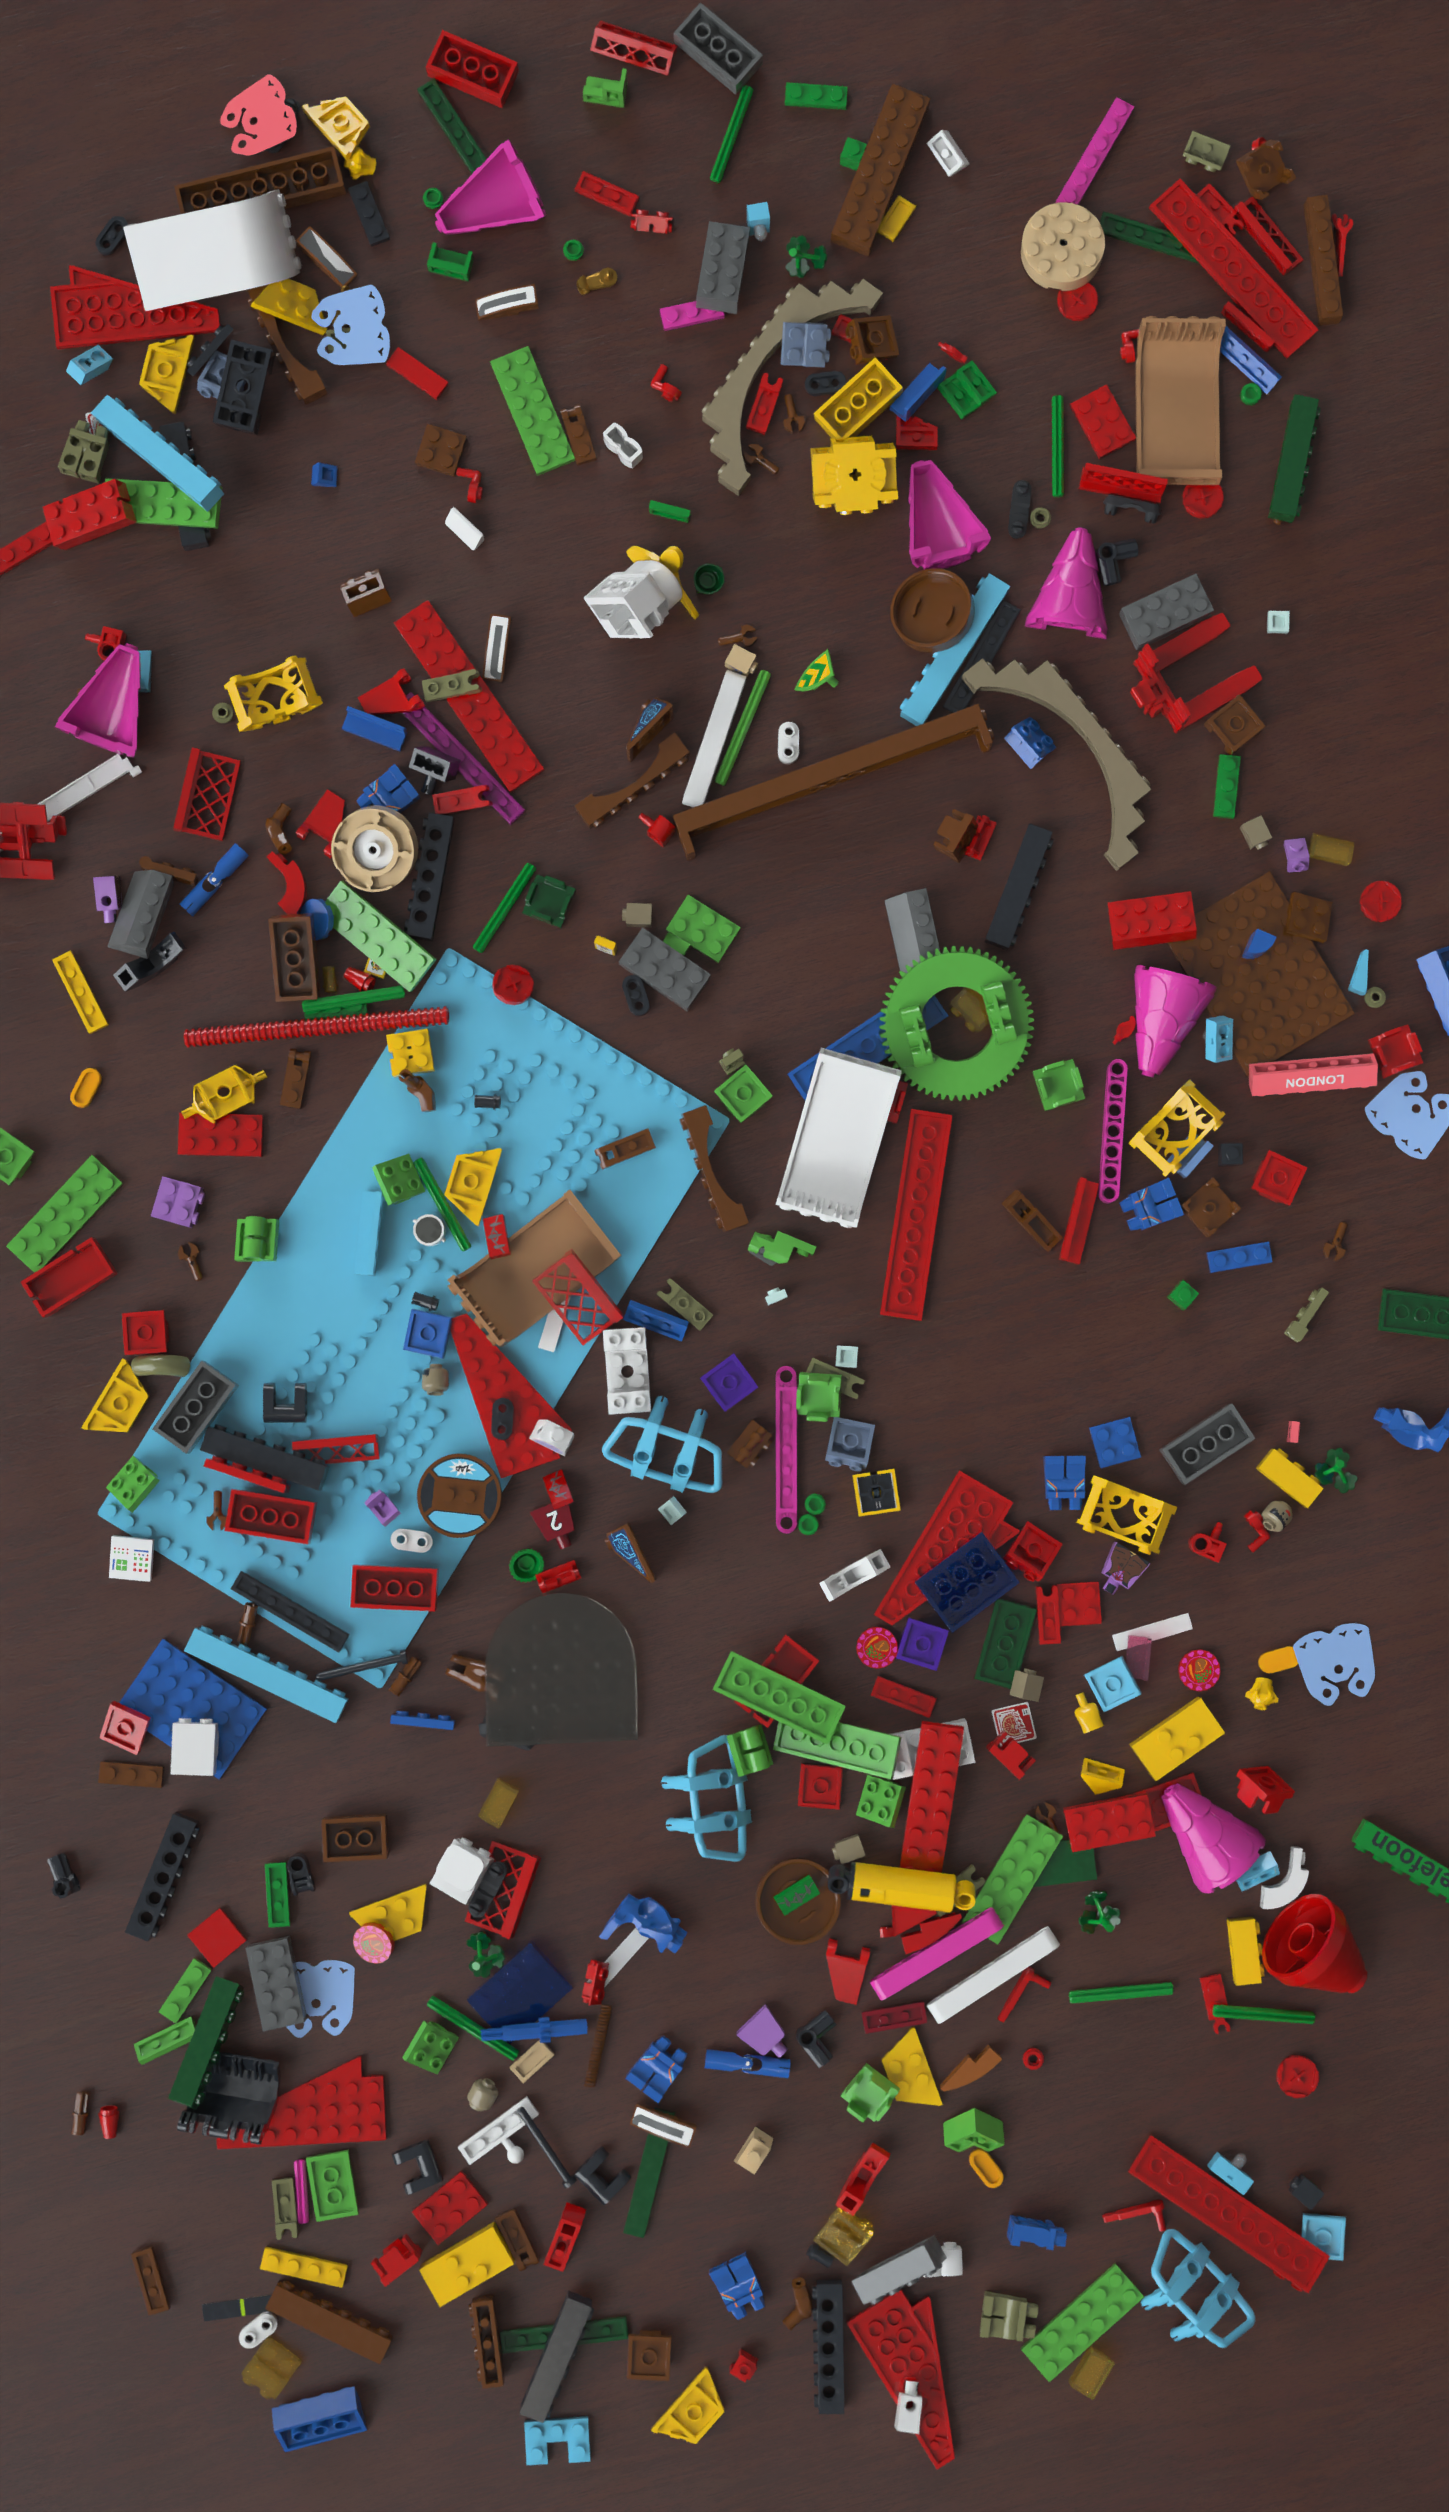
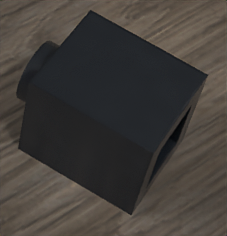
(1230, 1154)
(1305, 2191)

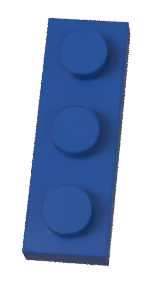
(1239, 1257)
(656, 1320)
(423, 1720)

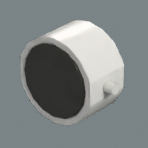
(429, 1230)

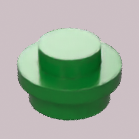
(433, 198)
(573, 250)
(815, 1504)

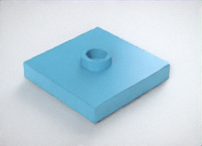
(1113, 1684)
(1325, 2233)

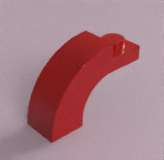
(296, 885)
(861, 2178)

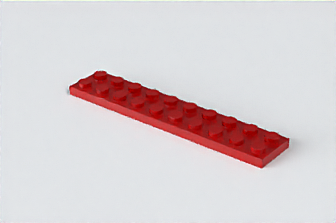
(1233, 268)
(478, 712)
(916, 1215)
(1229, 2214)

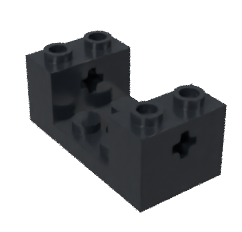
(241, 409)

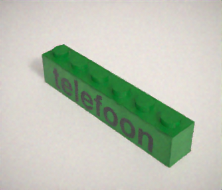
(1402, 1858)

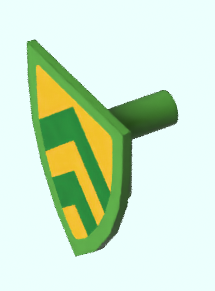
(817, 673)

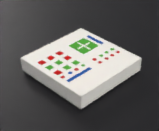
(131, 1558)

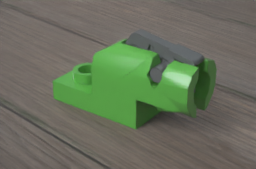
(778, 1249)

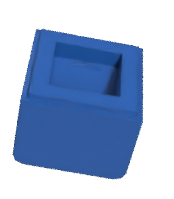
(324, 475)

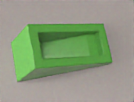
(677, 944)

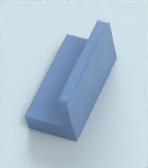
(1193, 1157)

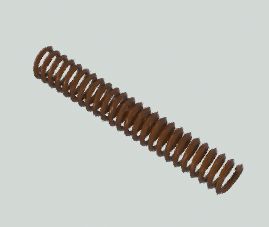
(600, 2046)

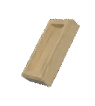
(531, 2060)

